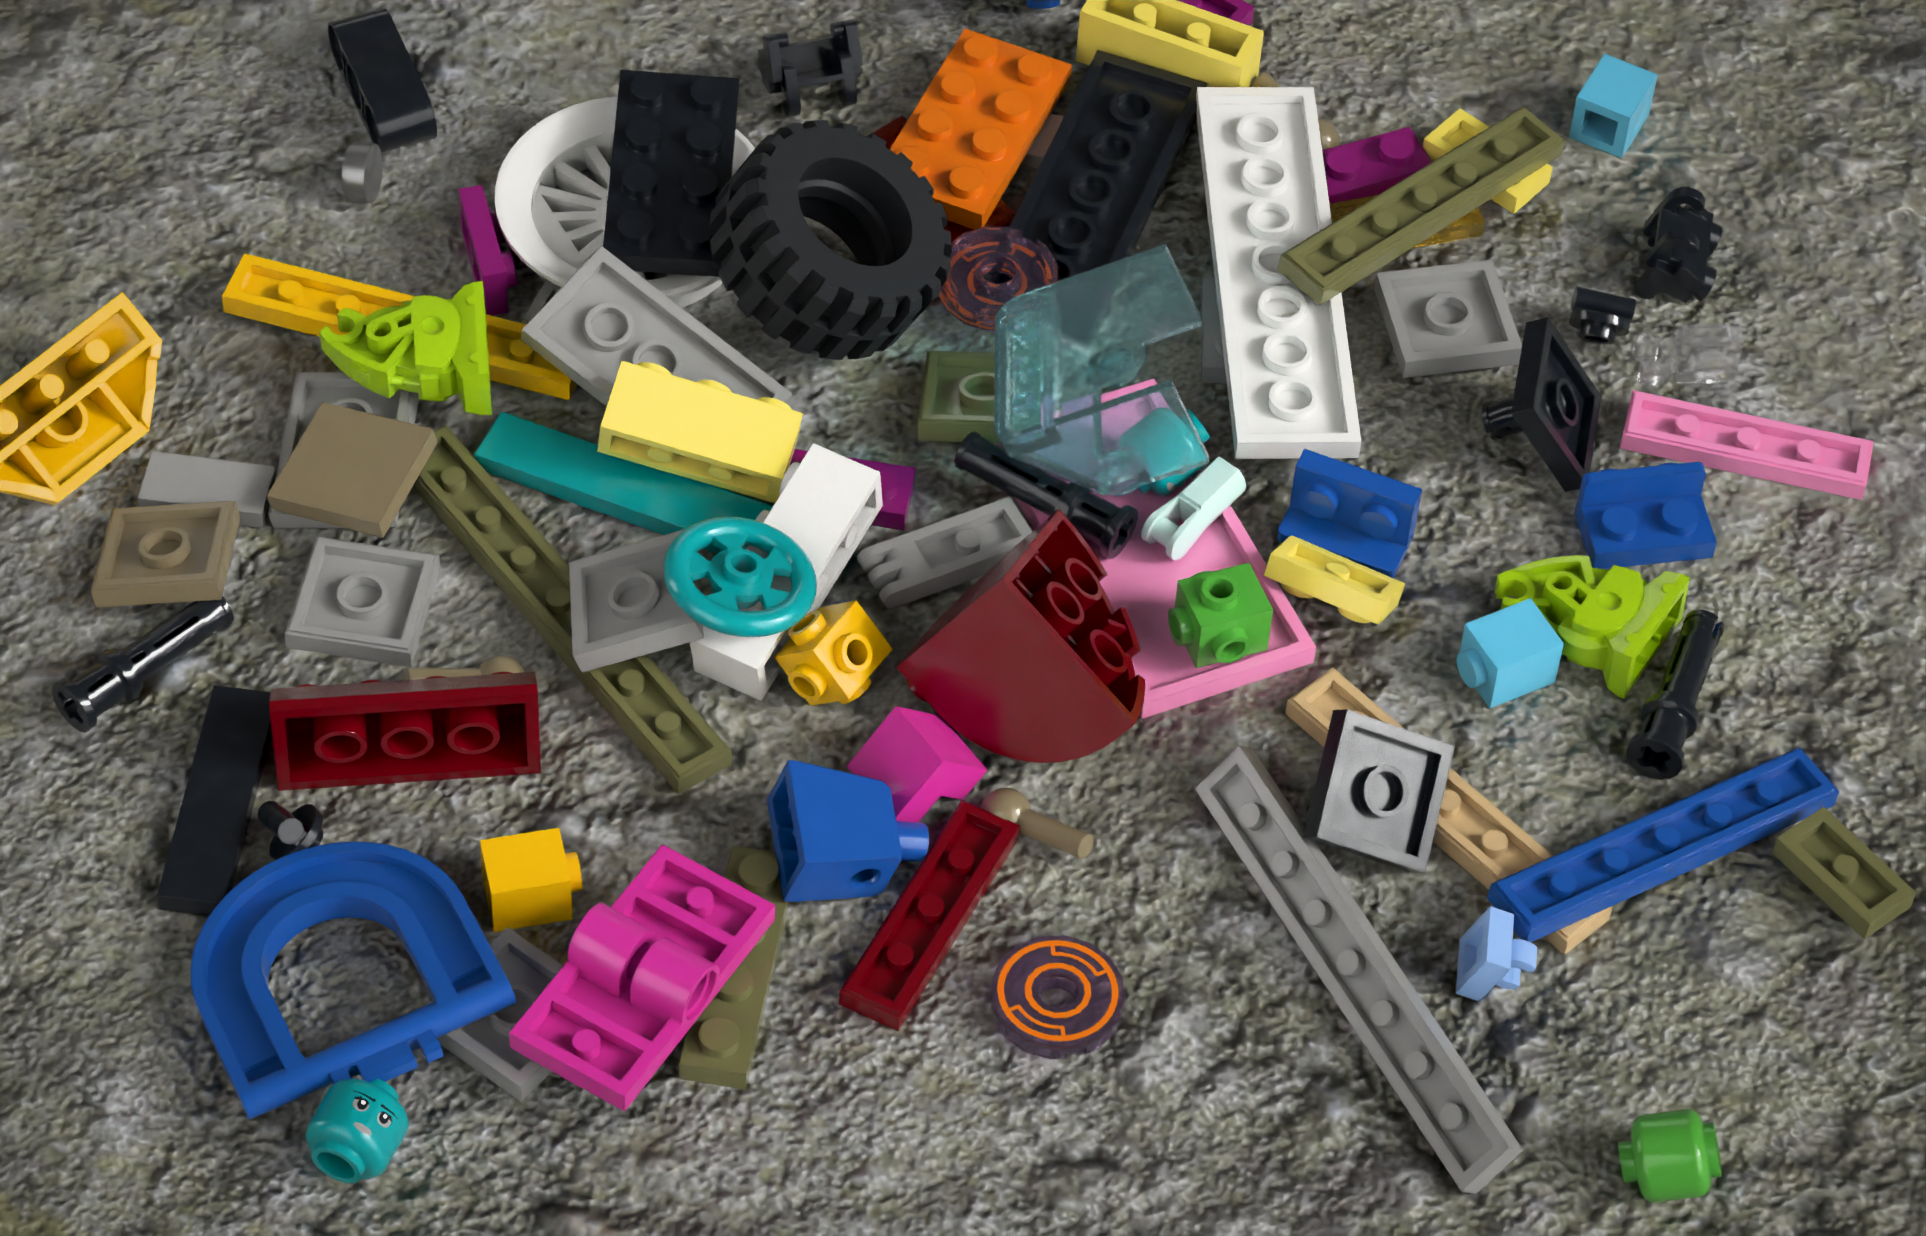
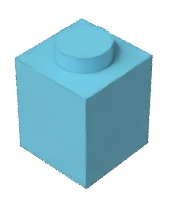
(1613, 105)
(1509, 653)

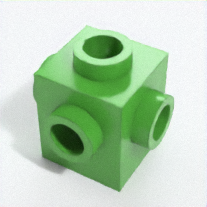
(1221, 615)

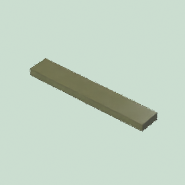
(1420, 206)

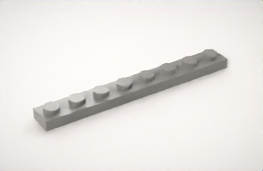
(1359, 972)

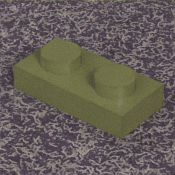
(1844, 872)

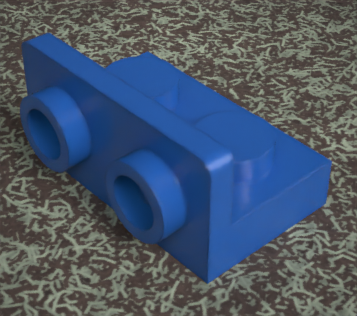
(1351, 512)
(1644, 515)

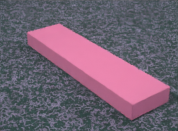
(1747, 445)

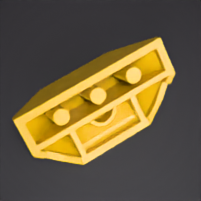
(78, 404)

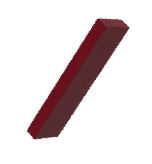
(929, 915)

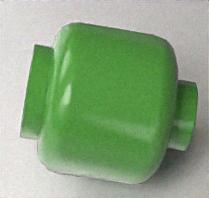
(1671, 1155)

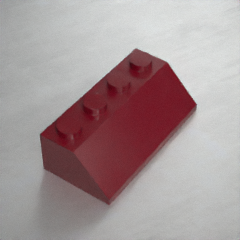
(405, 730)

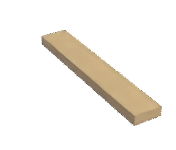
(1467, 823)

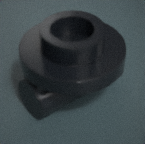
(1600, 315)
(291, 830)

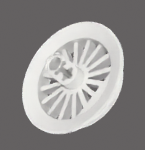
(563, 229)

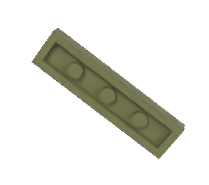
(726, 1034)

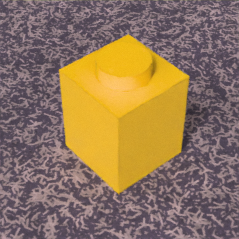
(529, 879)

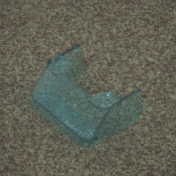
(1069, 344)

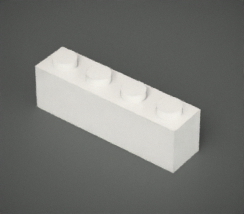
(827, 511)

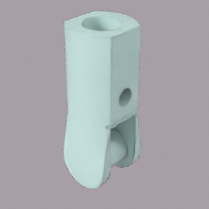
(1197, 505)

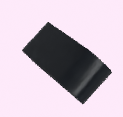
(382, 80)

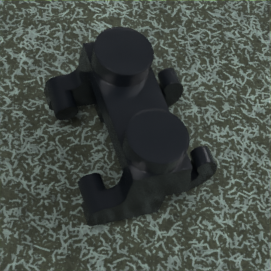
(812, 63)
(1680, 248)

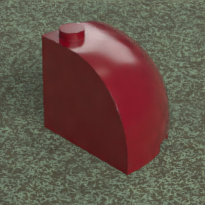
(1033, 654)

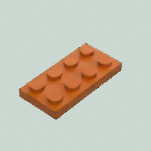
(980, 122)

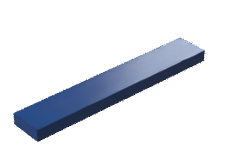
(1662, 845)

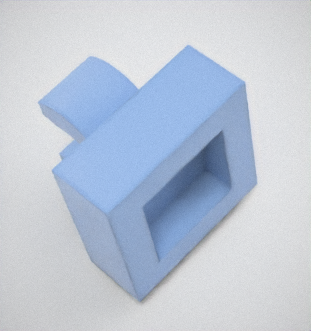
(1492, 956)

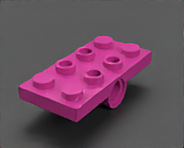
(641, 976)

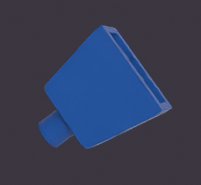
(837, 834)

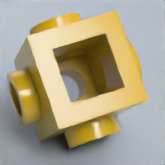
(833, 654)

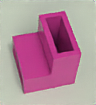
(918, 761)

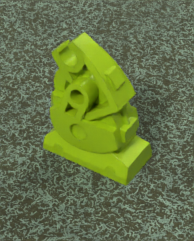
(419, 347)
(1601, 615)

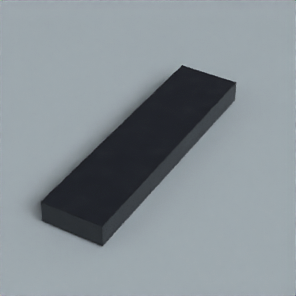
(217, 801)

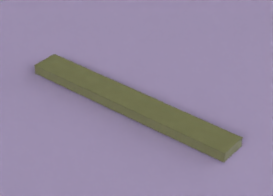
(539, 585)

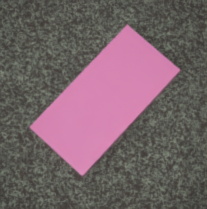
(1146, 585)

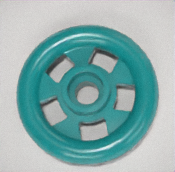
(739, 577)

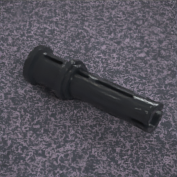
(1090, 514)
(120, 674)
(1671, 712)

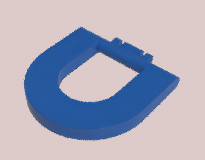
(320, 885)

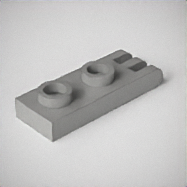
(943, 552)

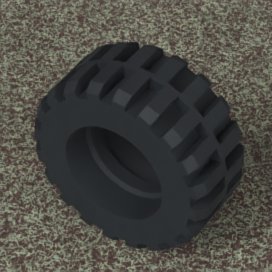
(795, 279)

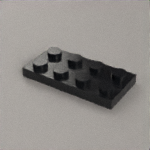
(668, 169)

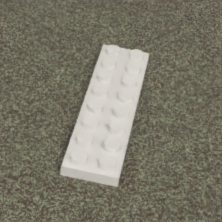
(1280, 348)

